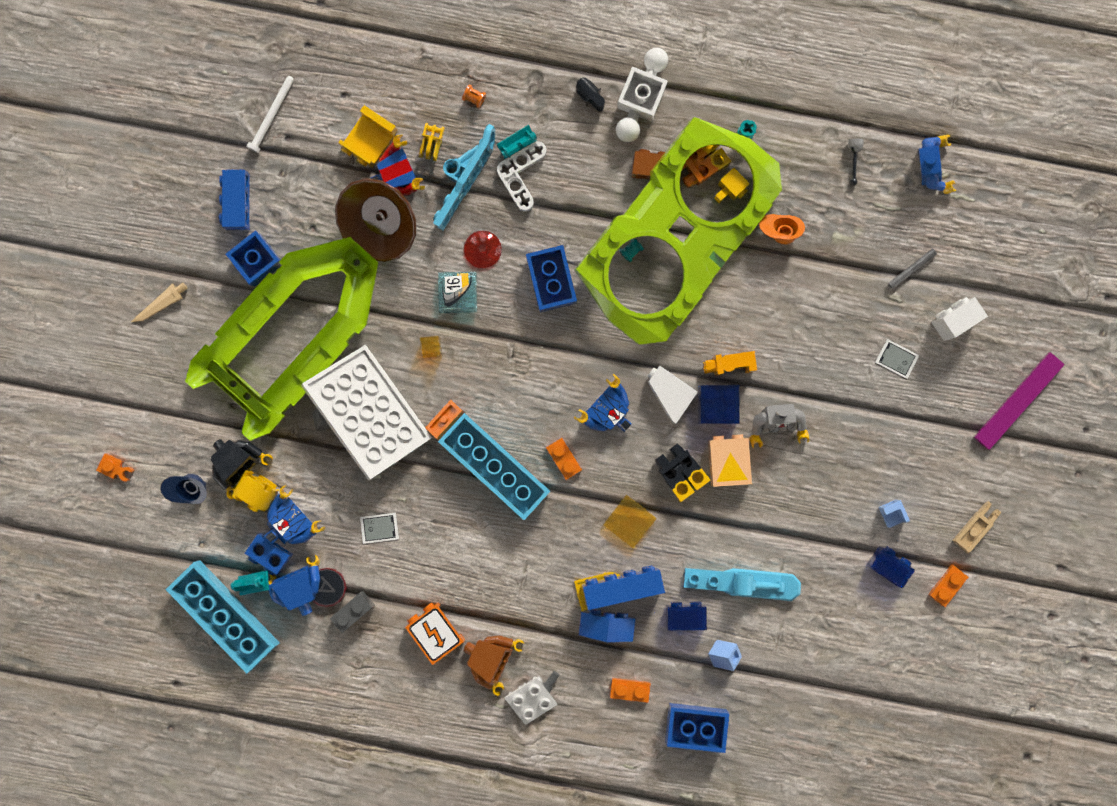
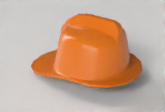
(782, 227)

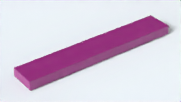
(1019, 400)

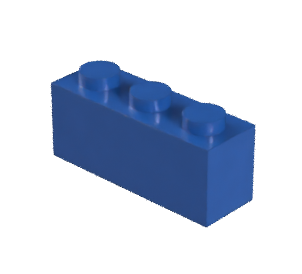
(235, 199)

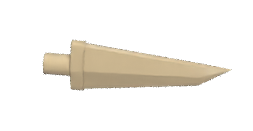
(167, 298)

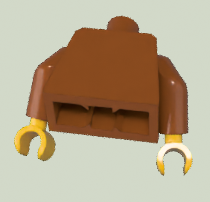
(489, 659)

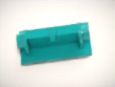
(517, 142)
(251, 583)

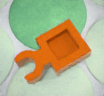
(112, 467)

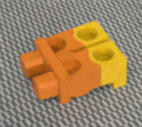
(701, 168)

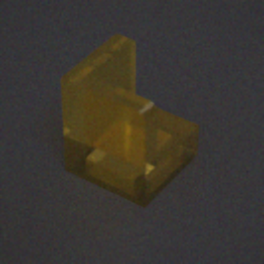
(431, 346)

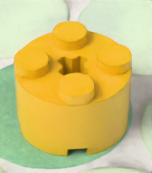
(255, 491)

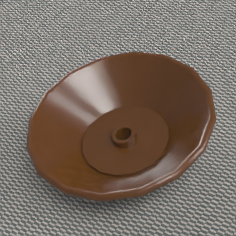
(359, 218)

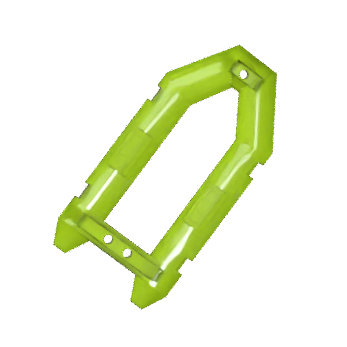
(352, 316)

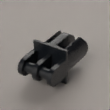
(590, 93)

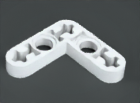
(514, 174)

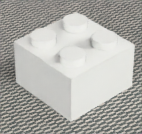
(961, 317)

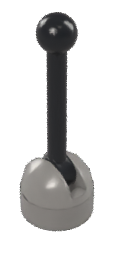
(855, 146)

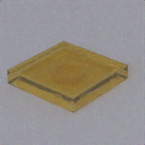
(629, 521)

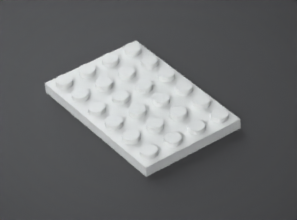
(366, 412)

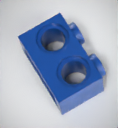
(269, 551)

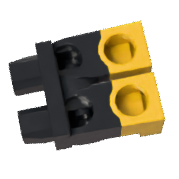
(675, 470)

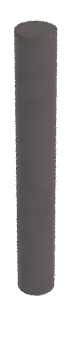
(911, 269)

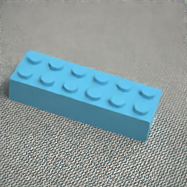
(494, 466)
(222, 616)

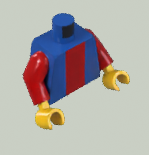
(396, 169)

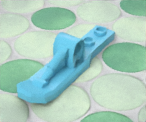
(468, 169)
(745, 583)

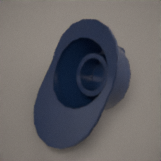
(184, 489)

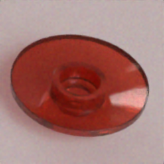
(489, 256)

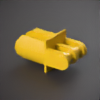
(431, 141)

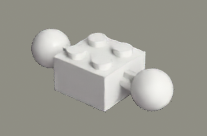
(642, 94)

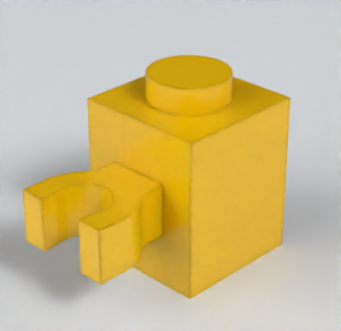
(733, 185)

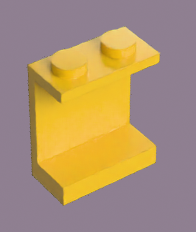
(368, 137)

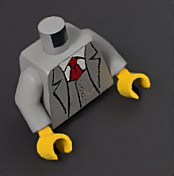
(778, 419)

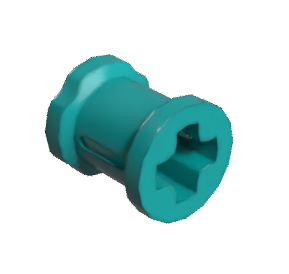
(747, 124)
(631, 249)

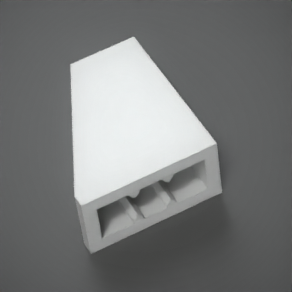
(671, 392)

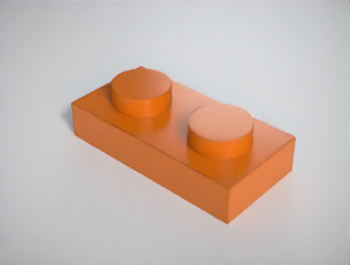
(444, 420)
(563, 458)
(948, 585)
(630, 690)

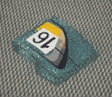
(457, 292)

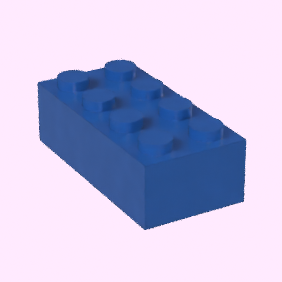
(623, 588)

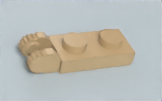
(976, 528)

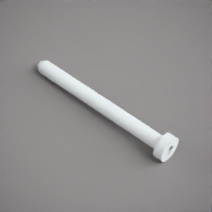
(254, 146)

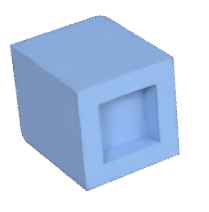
(894, 513)
(725, 655)

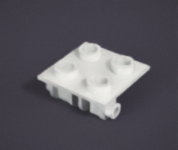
(530, 700)

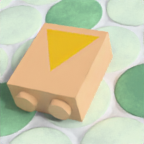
(729, 461)

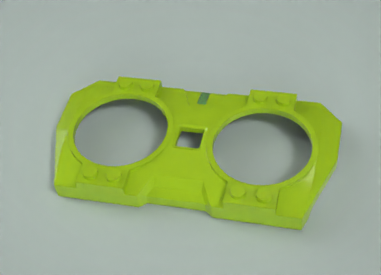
(654, 214)

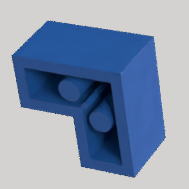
(607, 626)

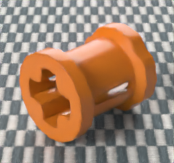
(474, 96)

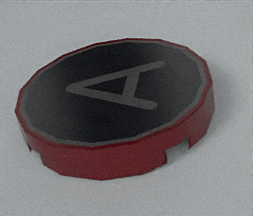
(331, 587)

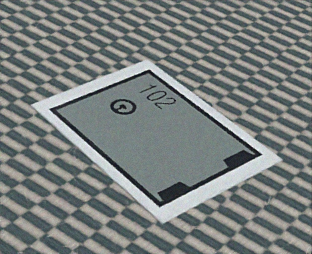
(897, 359)
(379, 528)

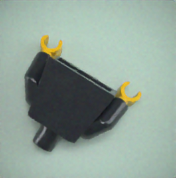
(232, 461)

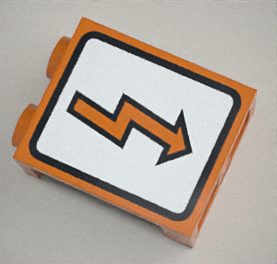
(434, 633)

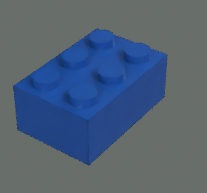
(551, 278)
(697, 727)

